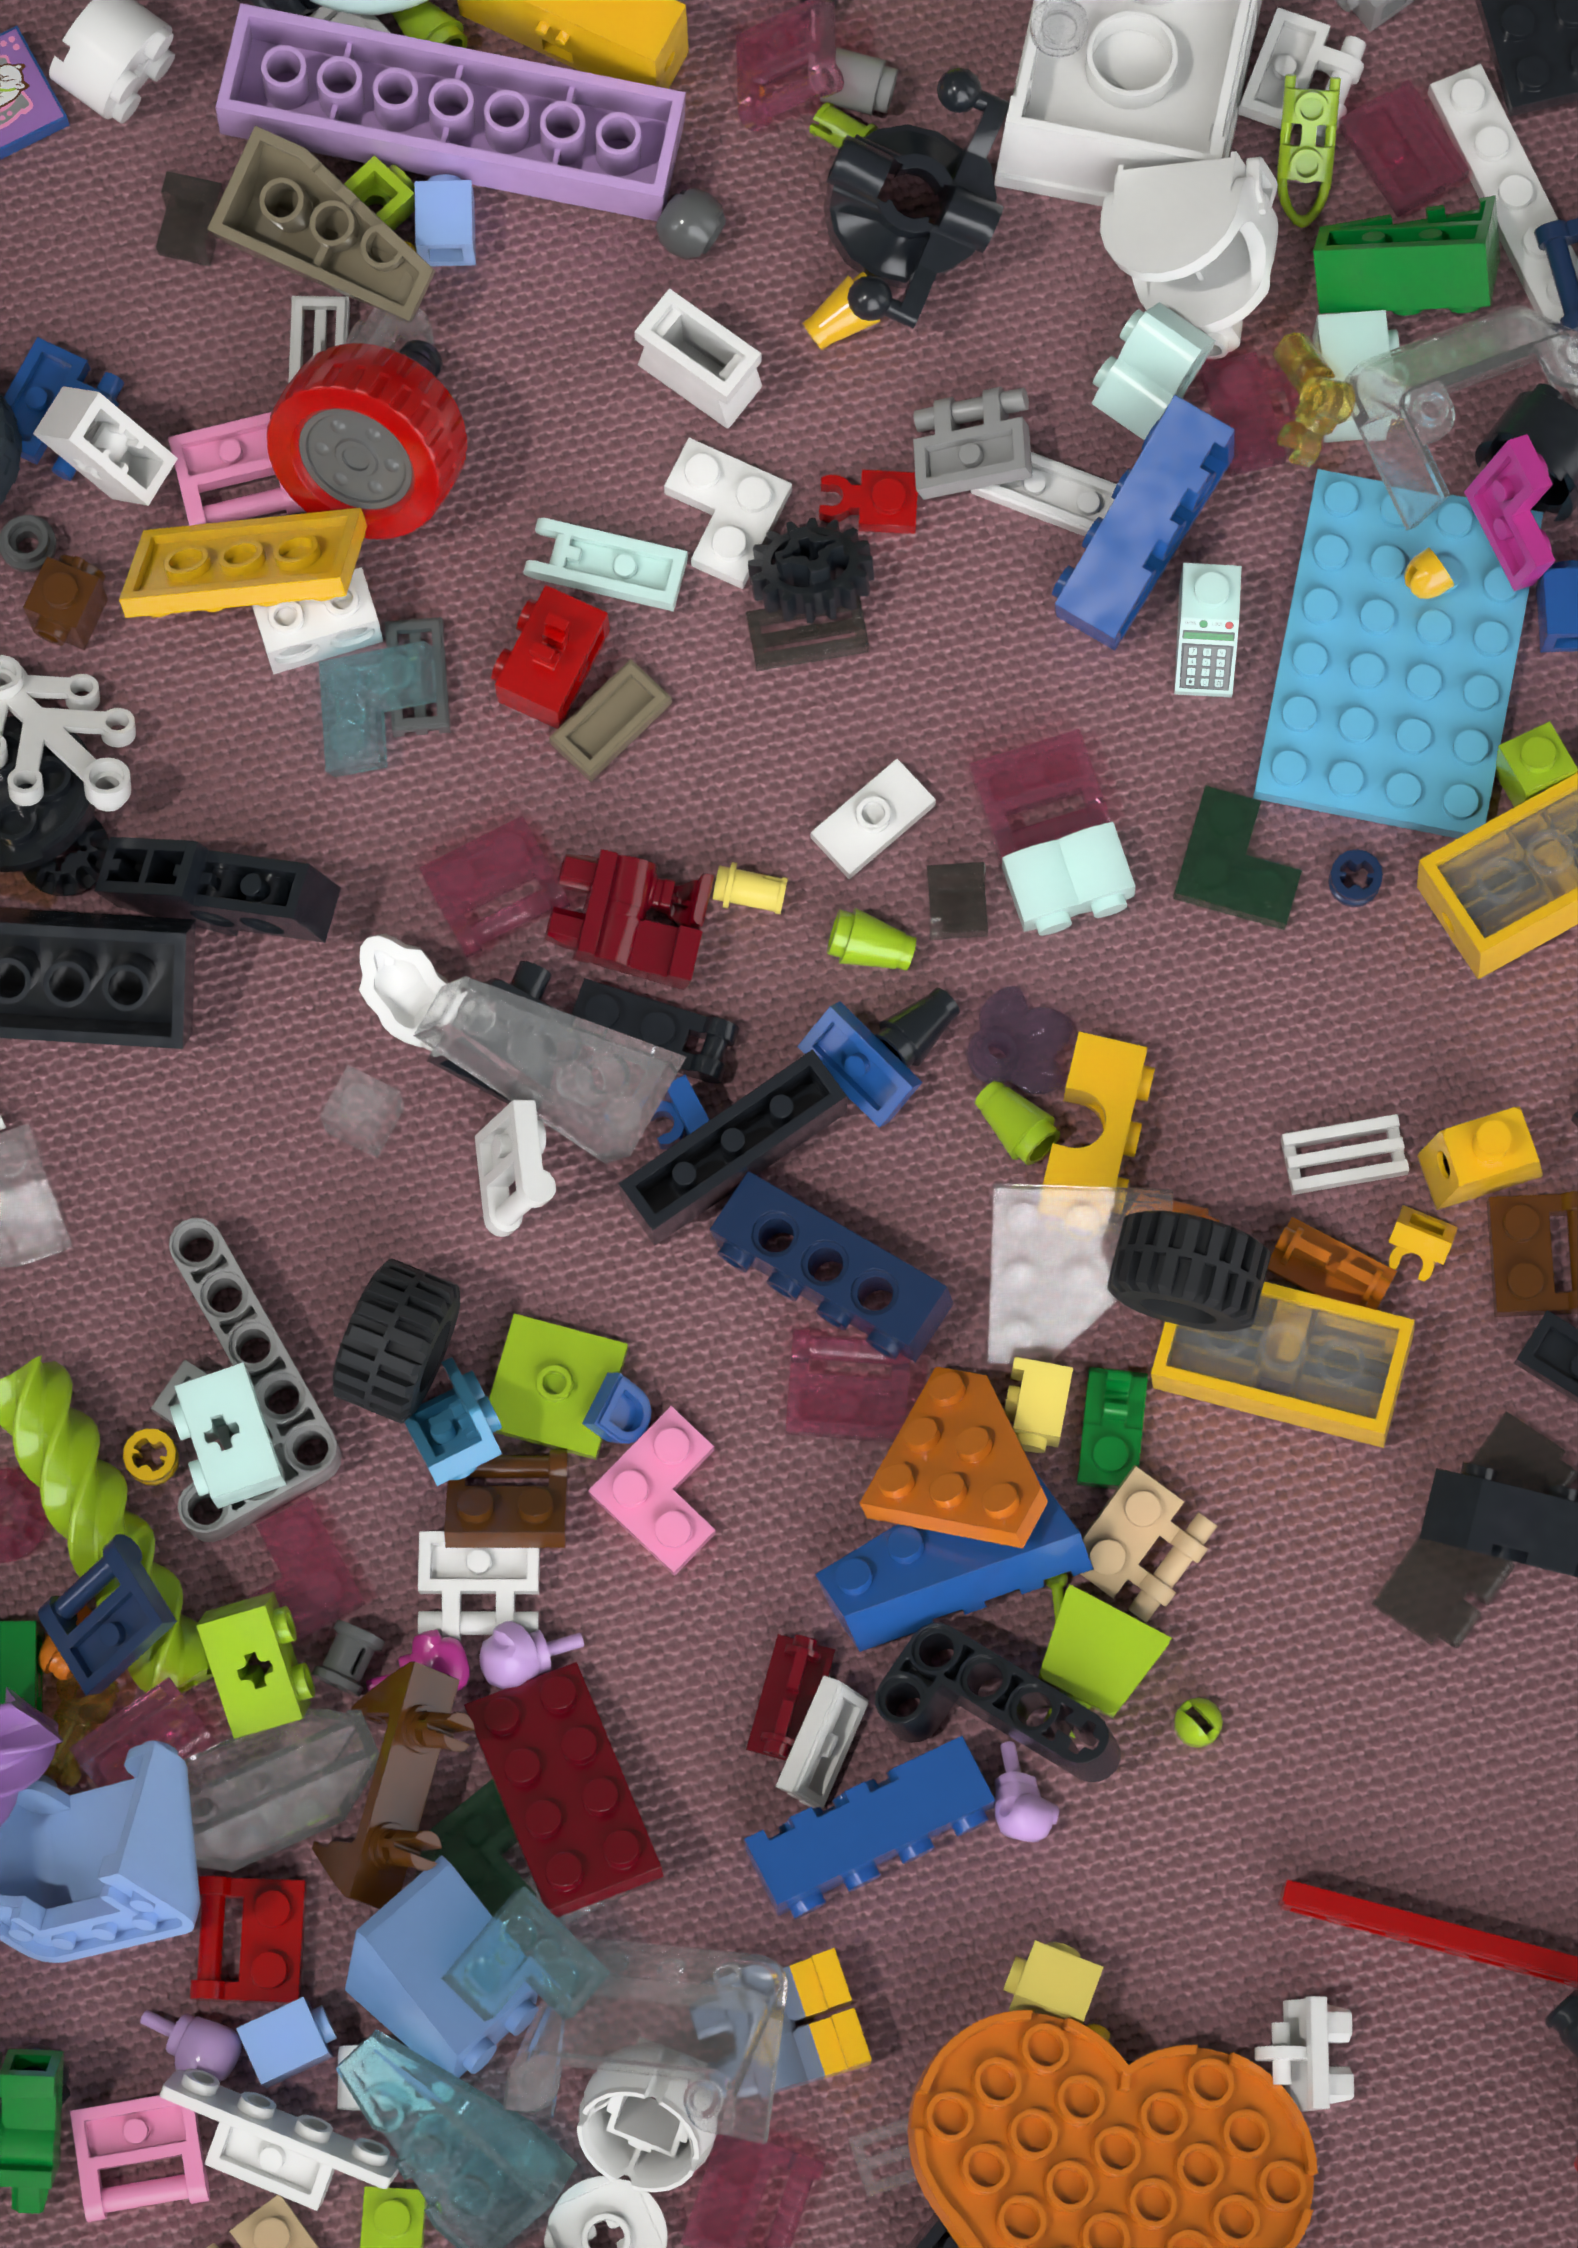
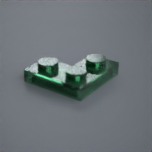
(1220, 873)
(473, 1843)

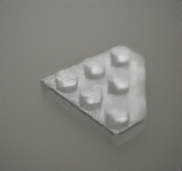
(1054, 1262)

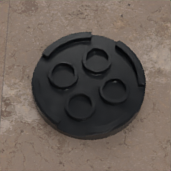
(53, 824)

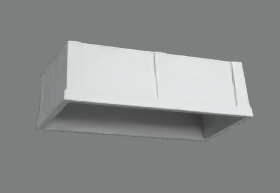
(1141, 92)

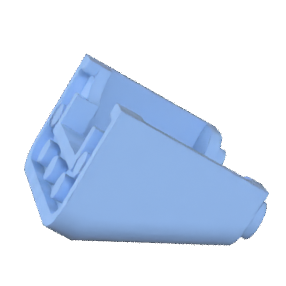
(100, 1863)

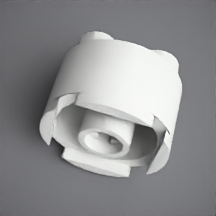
(113, 55)

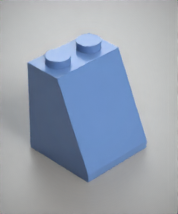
(400, 1969)

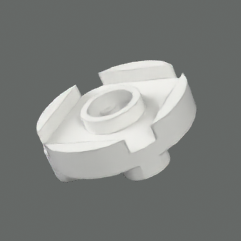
(601, 2200)

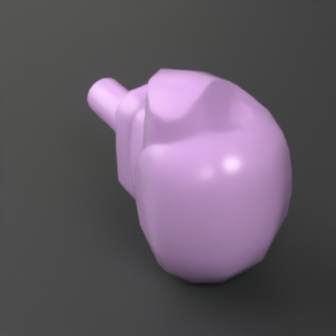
(517, 1656)
(1018, 1802)
(198, 2043)

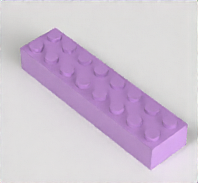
(452, 112)

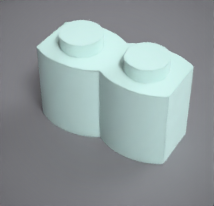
(1153, 366)
(1069, 879)

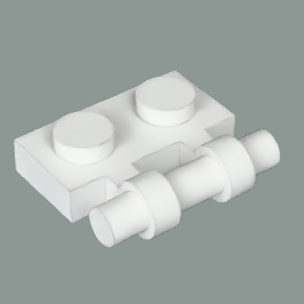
(1298, 48)
(475, 1572)

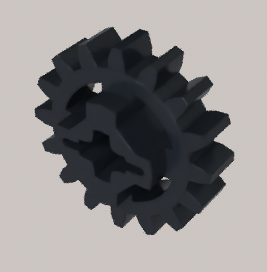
(811, 570)

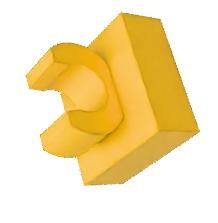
(1423, 1236)

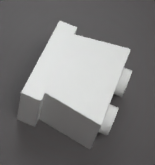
(699, 358)

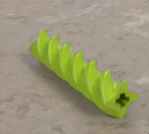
(88, 1504)

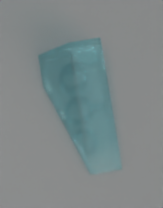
(470, 2158)

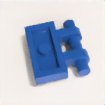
(36, 387)

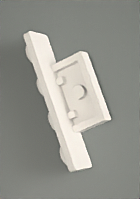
(273, 2147)

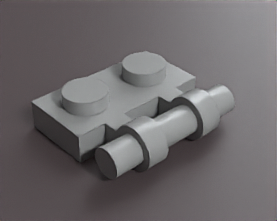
(976, 455)

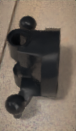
(904, 249)

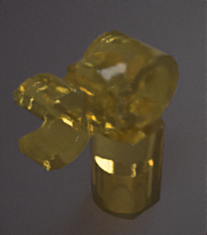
(1322, 398)

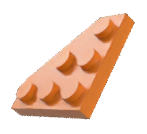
(958, 1466)

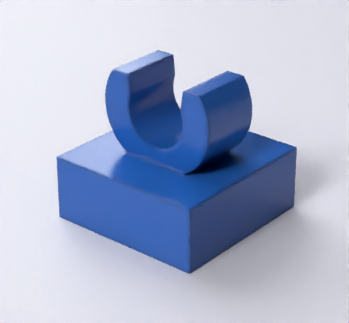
(683, 1109)

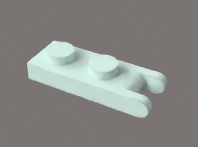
(610, 565)

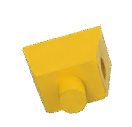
(1481, 1158)

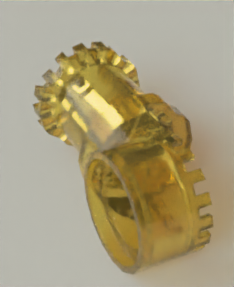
(76, 1720)

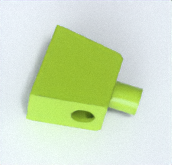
(1098, 1653)

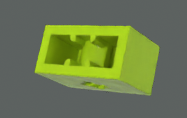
(248, 1695)

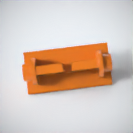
(1329, 1266)

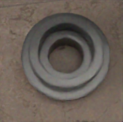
(27, 527)

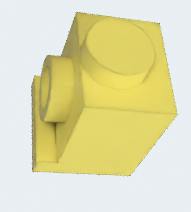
(1039, 1403)

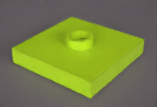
(550, 1383)

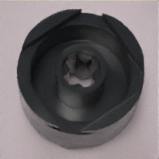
(1554, 434)

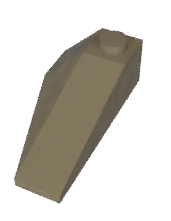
(309, 223)

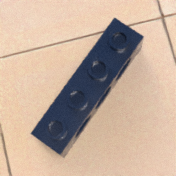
(762, 1210)

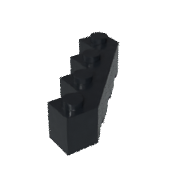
(1504, 1520)

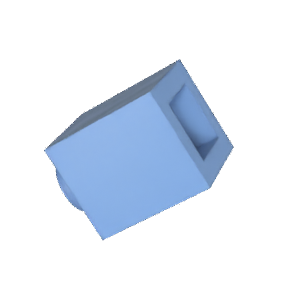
(445, 221)
(287, 2041)

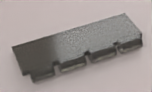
(1434, 1578)

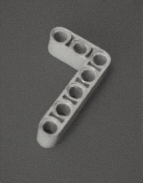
(268, 1376)

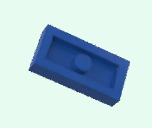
(861, 1064)

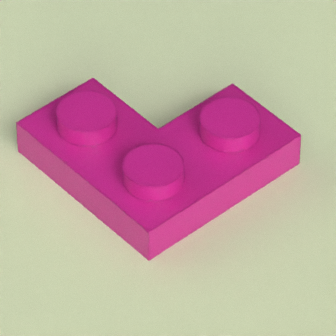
(1502, 505)

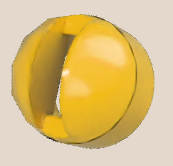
(1427, 575)

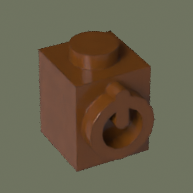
(66, 601)

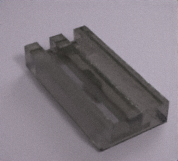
(805, 653)

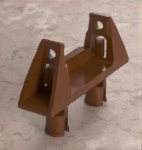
(419, 1724)

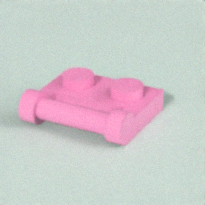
(222, 458)
(132, 2135)

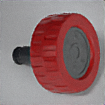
(369, 435)

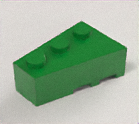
(1409, 264)

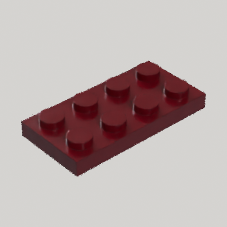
(563, 1791)

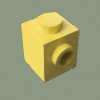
(1053, 1982)

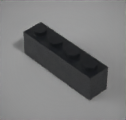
(737, 1140)

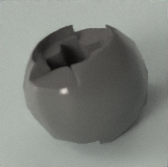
(690, 223)

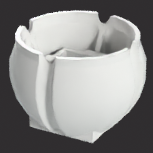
(640, 2136)

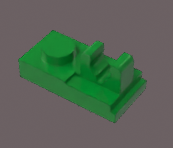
(1111, 1426)

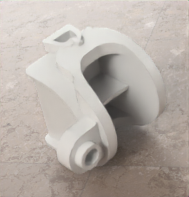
(1196, 239)

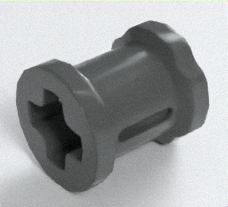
(348, 1658)

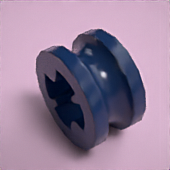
(1355, 861)

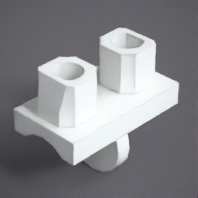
(1302, 2055)

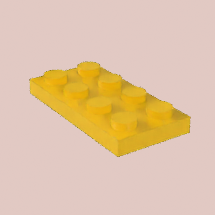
(243, 563)

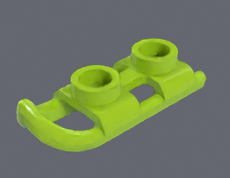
(1307, 161)

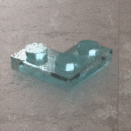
(358, 693)
(525, 1946)

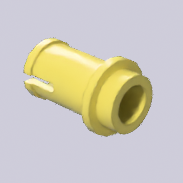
(749, 889)

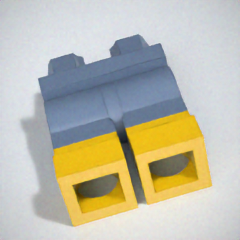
(824, 2046)

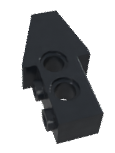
(218, 888)

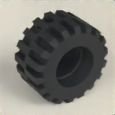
(1188, 1270)
(396, 1340)

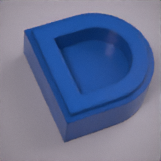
(619, 1411)

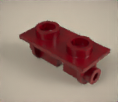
(787, 1694)

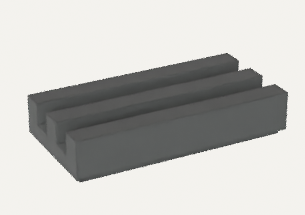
(421, 723)

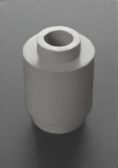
(866, 83)

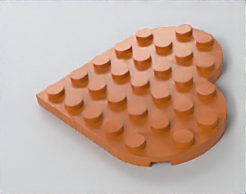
(1053, 2141)

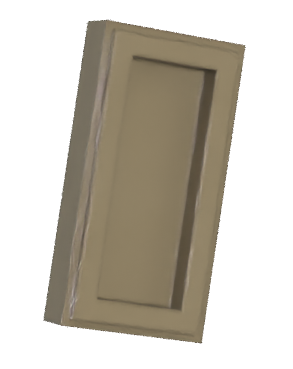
(610, 720)

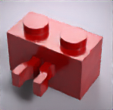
(551, 656)

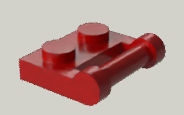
(269, 1940)

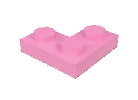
(643, 1495)

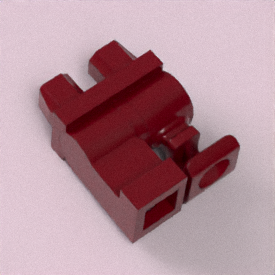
(613, 920)

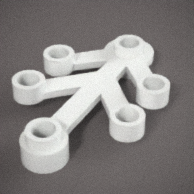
(105, 779)

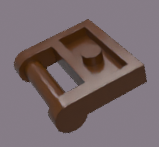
(1523, 1254)
(510, 1513)

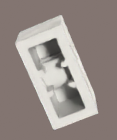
(105, 445)

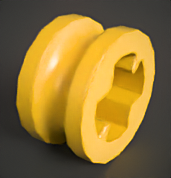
(144, 1473)

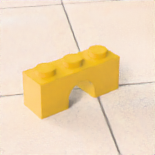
(1108, 1080)

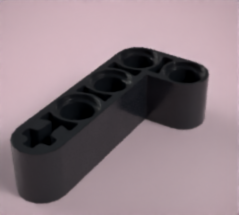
(1005, 1710)

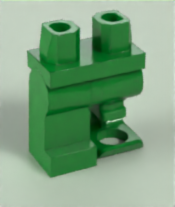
(30, 2125)

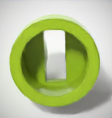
(1189, 1731)

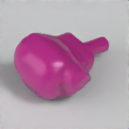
(438, 1653)

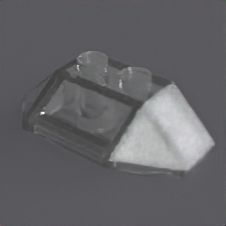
(277, 1786)

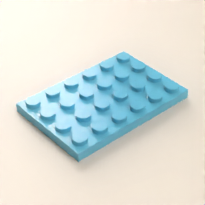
(1386, 696)

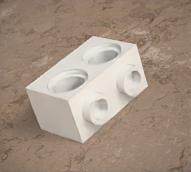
(316, 630)

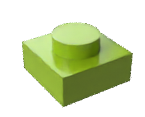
(392, 2218)

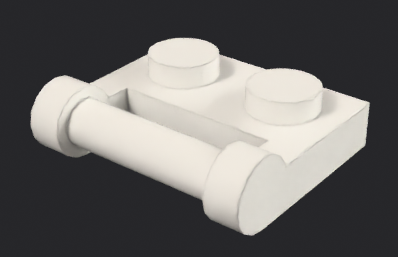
(510, 1152)

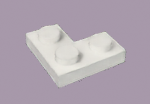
(741, 502)

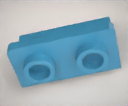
(455, 1428)

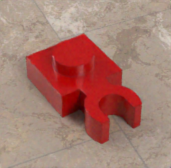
(883, 501)

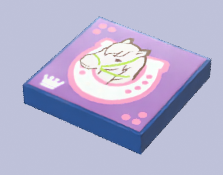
(26, 99)

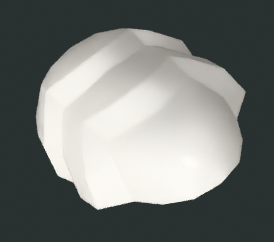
(398, 985)

